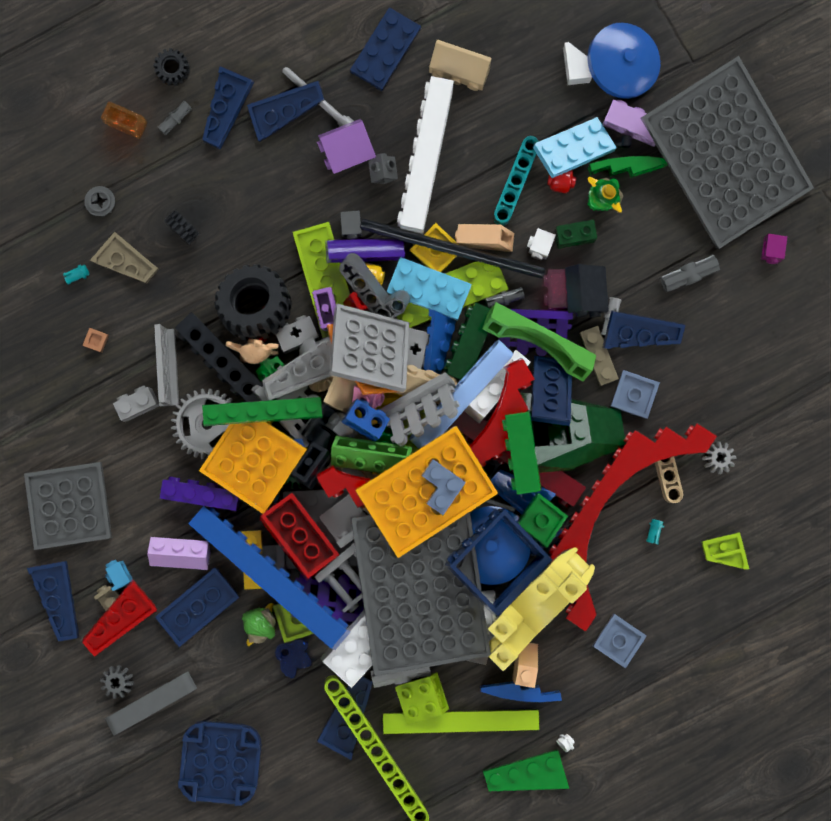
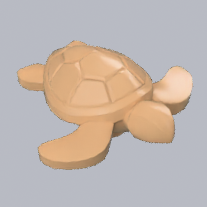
(253, 351)

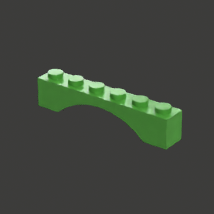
(507, 323)

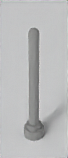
(342, 120)

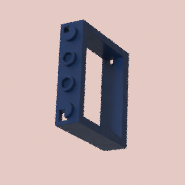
(520, 582)

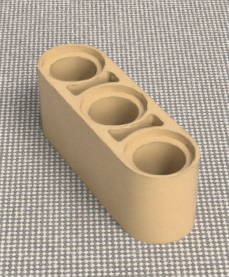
(675, 483)

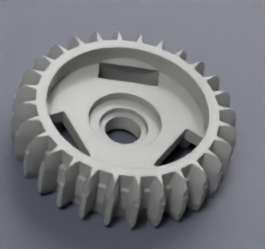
(199, 437)

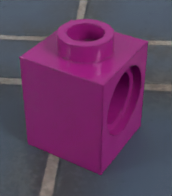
(774, 248)

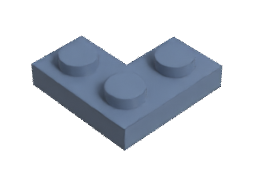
(447, 486)

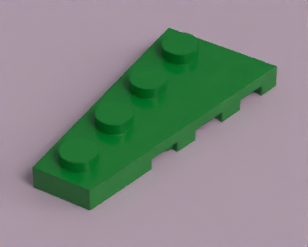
(532, 773)

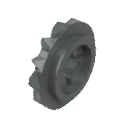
(92, 197)

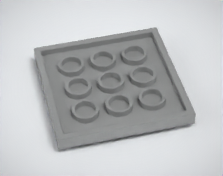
(369, 348)

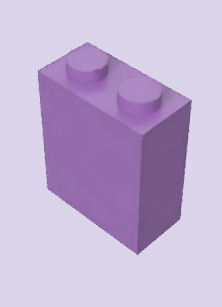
(346, 146)

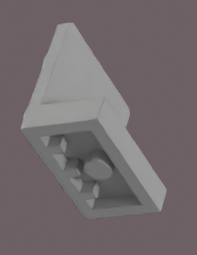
(338, 520)

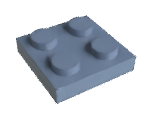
(635, 394)
(619, 640)

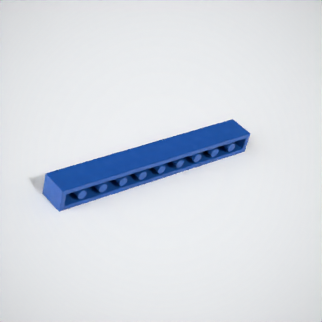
(270, 578)

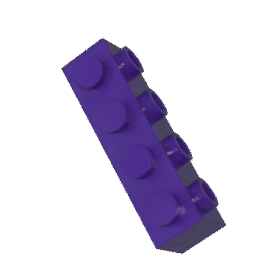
(197, 494)

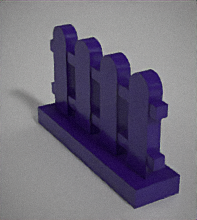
(542, 319)
(339, 605)

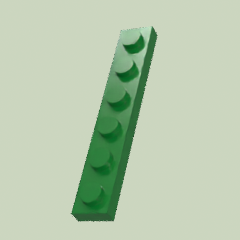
(262, 411)

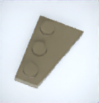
(124, 259)

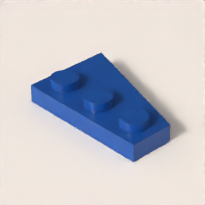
(503, 486)

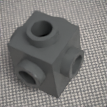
(383, 169)

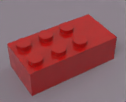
(299, 536)

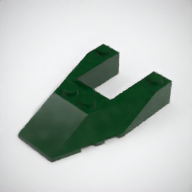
(591, 434)

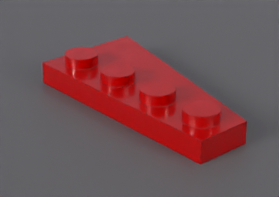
(123, 615)

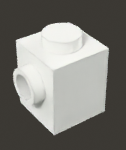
(540, 244)

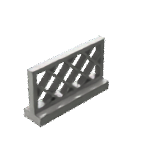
(166, 366)

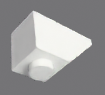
(576, 65)

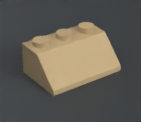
(459, 65)

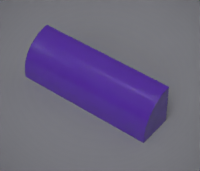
(368, 249)

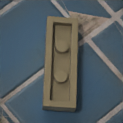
(603, 364)

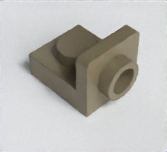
(106, 596)

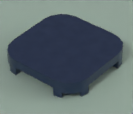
(220, 762)

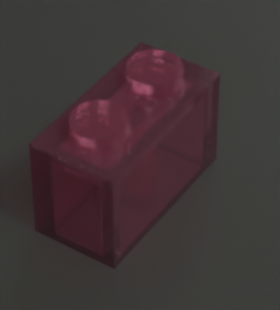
(556, 290)

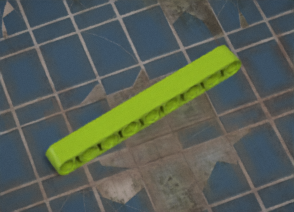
(373, 741)

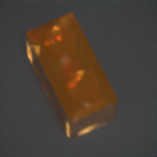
(124, 120)

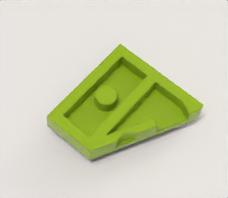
(726, 551)

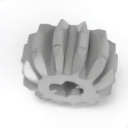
(725, 460)

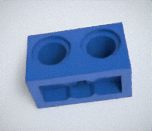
(363, 425)

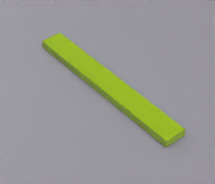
(464, 722)

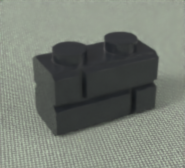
(311, 464)

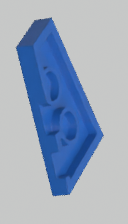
(439, 342)

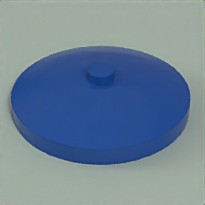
(623, 60)
(500, 551)

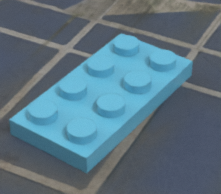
(574, 147)
(430, 288)

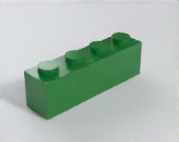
(523, 453)

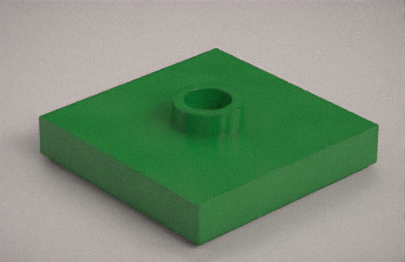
(542, 520)

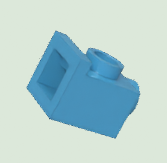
(118, 574)

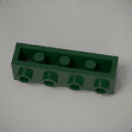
(469, 343)

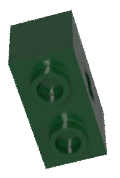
(575, 234)

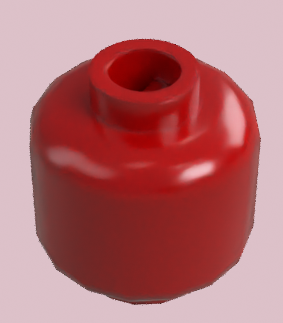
(562, 182)

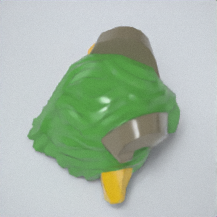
(259, 624)

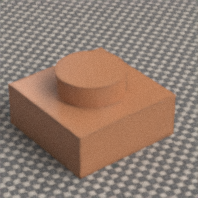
(95, 340)

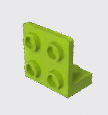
(422, 698)

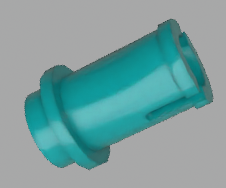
(76, 274)
(654, 531)

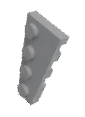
(301, 372)

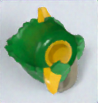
(604, 194)

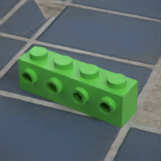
(366, 454)

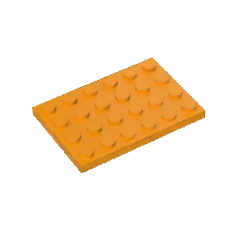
(400, 493)

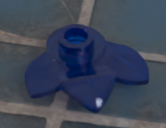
(295, 659)

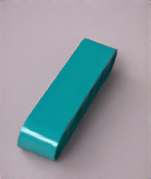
(515, 190)

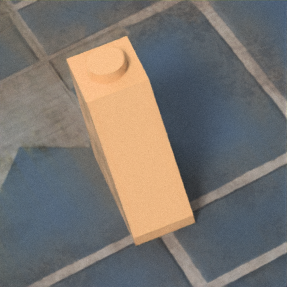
(485, 237)
(526, 666)

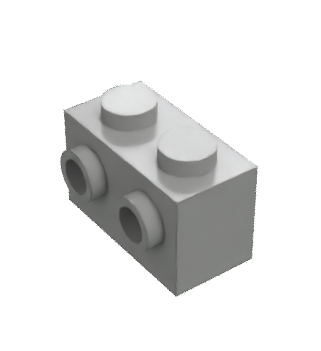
(136, 404)

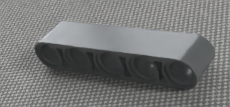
(150, 703)

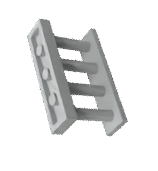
(342, 563)

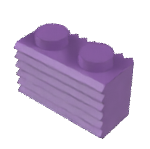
(325, 306)

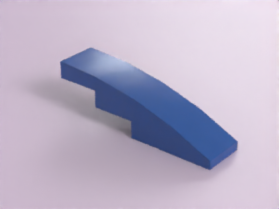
(513, 692)

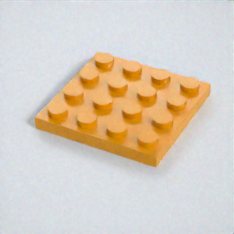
(253, 462)

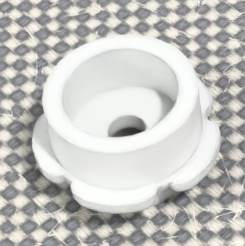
(565, 742)

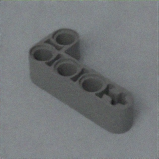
(355, 269)

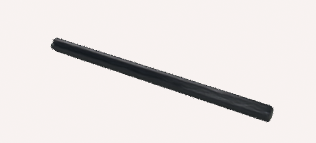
(452, 248)

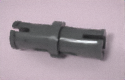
(174, 117)
(505, 298)

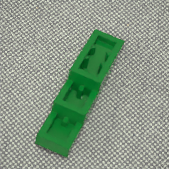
(633, 164)

